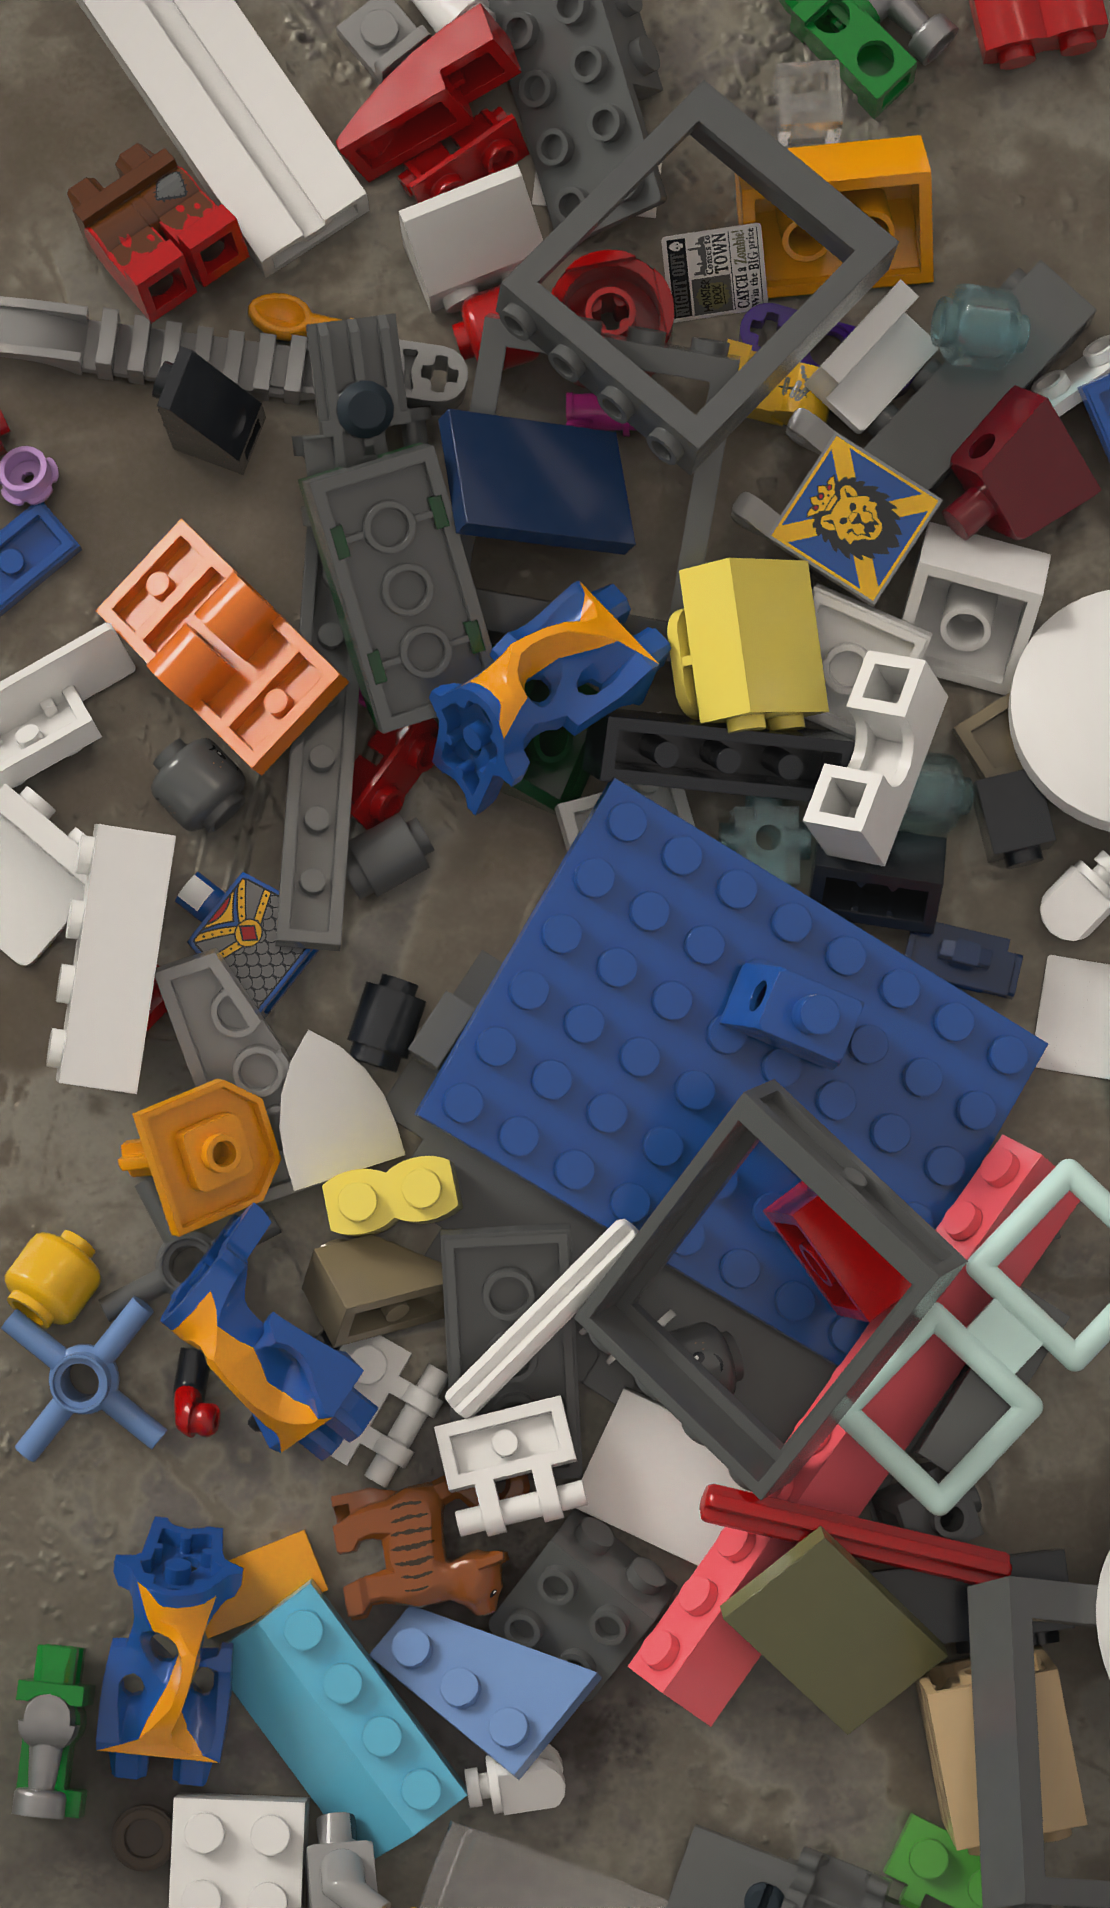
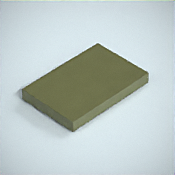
(833, 1630)

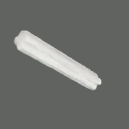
(539, 1322)

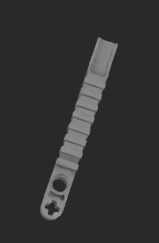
(71, 341)

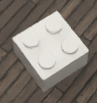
(238, 1851)

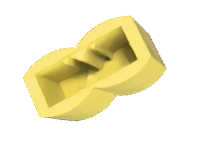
(374, 1201)

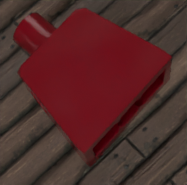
(1018, 470)

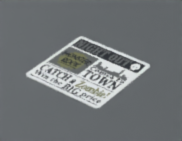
(715, 271)

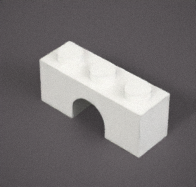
(895, 719)

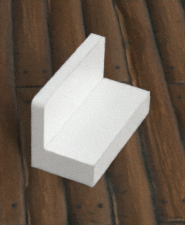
(873, 361)

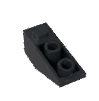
(207, 412)

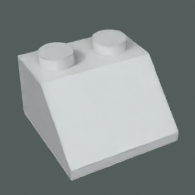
(469, 237)
(977, 603)

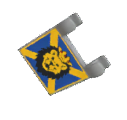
(849, 514)

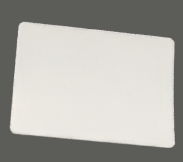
(1075, 1017)

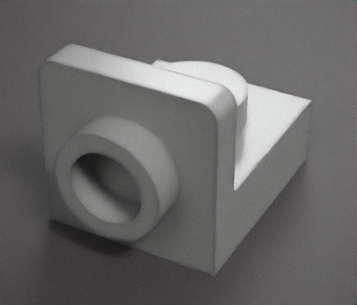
(381, 36)

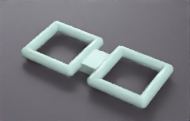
(992, 1346)

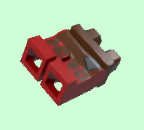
(155, 227)

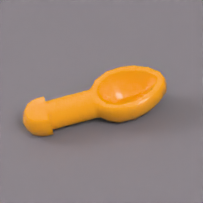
(283, 315)

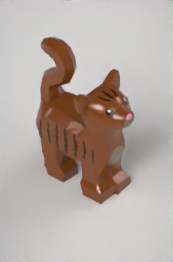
(415, 1549)

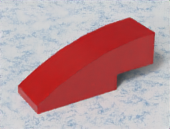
(429, 94)

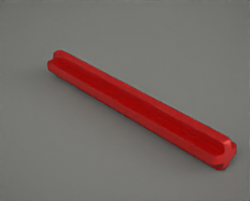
(858, 1536)

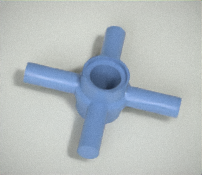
(101, 1359)

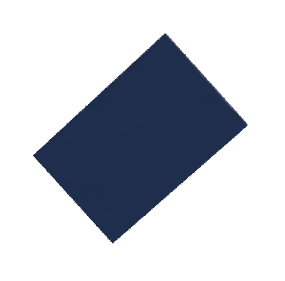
(536, 482)

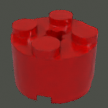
(617, 285)

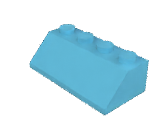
(340, 1721)

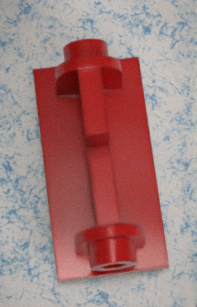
(484, 149)
(381, 789)

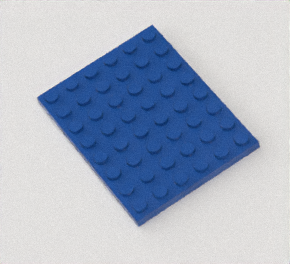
(609, 1067)

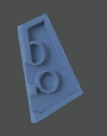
(485, 1685)

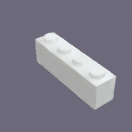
(113, 959)

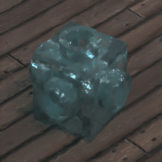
(781, 823)

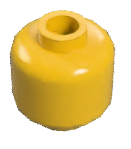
(53, 1278)

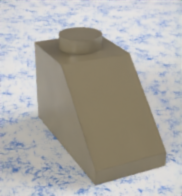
(371, 1288)

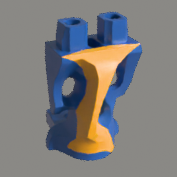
(565, 646)
(276, 1370)
(171, 1711)

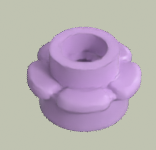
(18, 465)

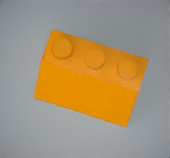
(884, 180)

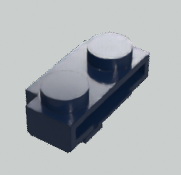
(967, 959)

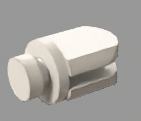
(1078, 900)
(536, 1790)

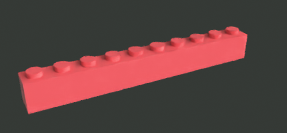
(692, 1649)

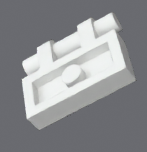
(382, 1369)
(506, 1446)

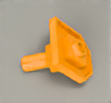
(205, 1153)

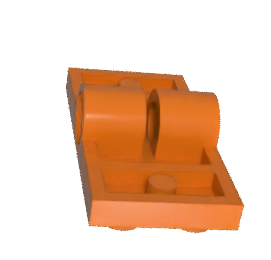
(222, 647)

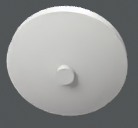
(1064, 709)

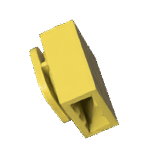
(748, 645)

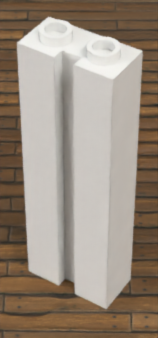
(234, 121)

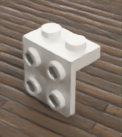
(34, 875)

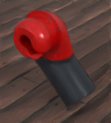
(189, 1393)

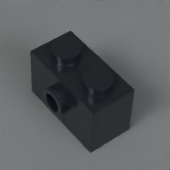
(894, 896)

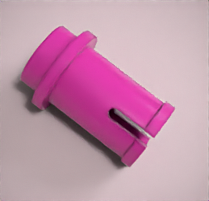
(585, 412)

